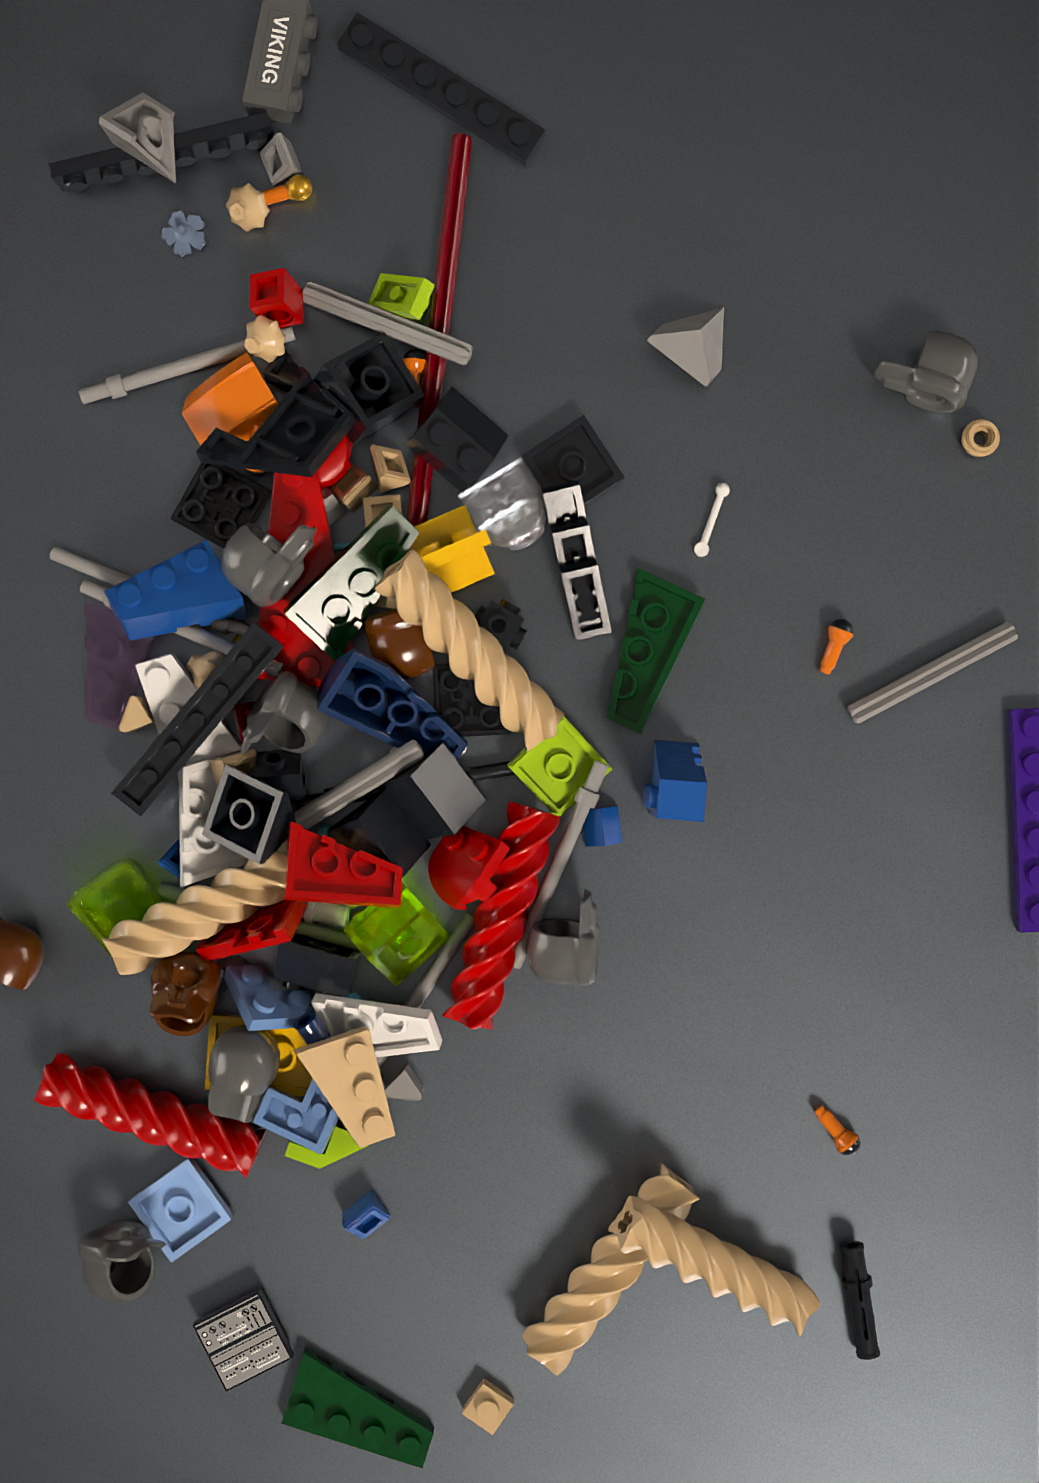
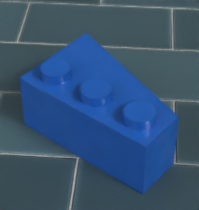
(176, 595)
(676, 782)

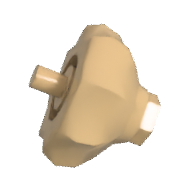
(247, 207)
(265, 338)
(203, 666)

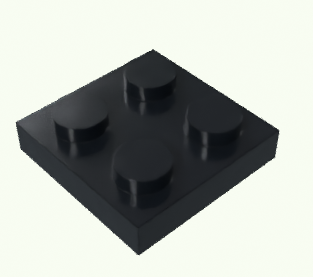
(573, 456)

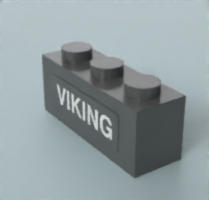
(279, 59)

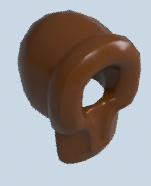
(398, 644)
(19, 955)
(184, 993)

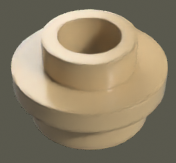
(990, 433)

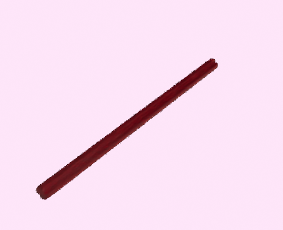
(441, 312)

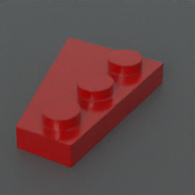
(332, 873)
(263, 929)

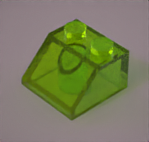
(397, 937)

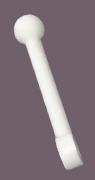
(701, 549)

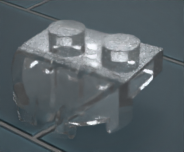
(508, 506)

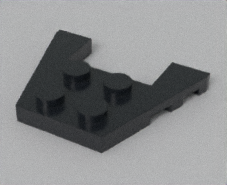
(294, 436)

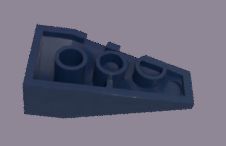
(383, 704)

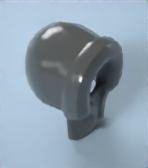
(940, 376)
(262, 564)
(285, 715)
(565, 948)
(241, 1072)
(118, 1260)

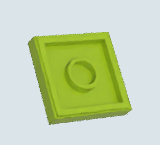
(557, 767)

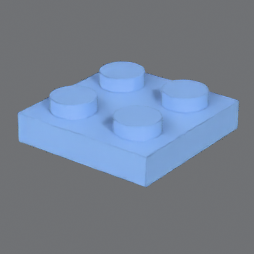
(181, 1208)

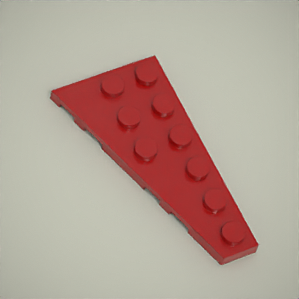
(295, 503)

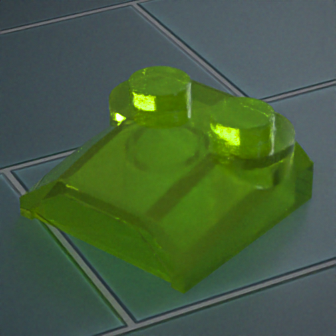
(113, 896)

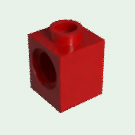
(276, 297)

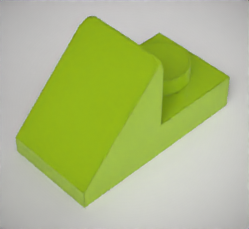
(403, 296)

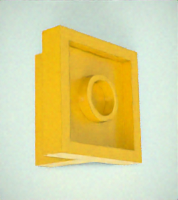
(453, 549)

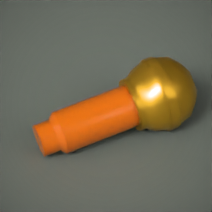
(297, 188)

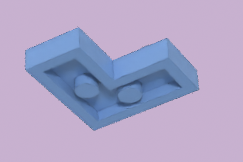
(260, 1004)
(301, 1121)

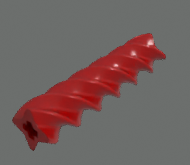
(501, 918)
(153, 1117)

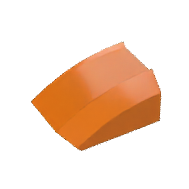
(230, 401)

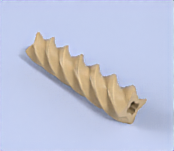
(472, 650)
(197, 913)
(721, 1264)
(598, 1285)

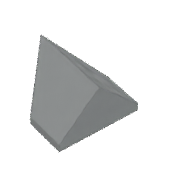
(144, 131)
(694, 343)

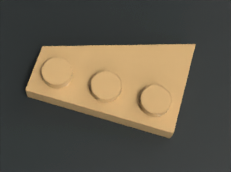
(351, 1082)

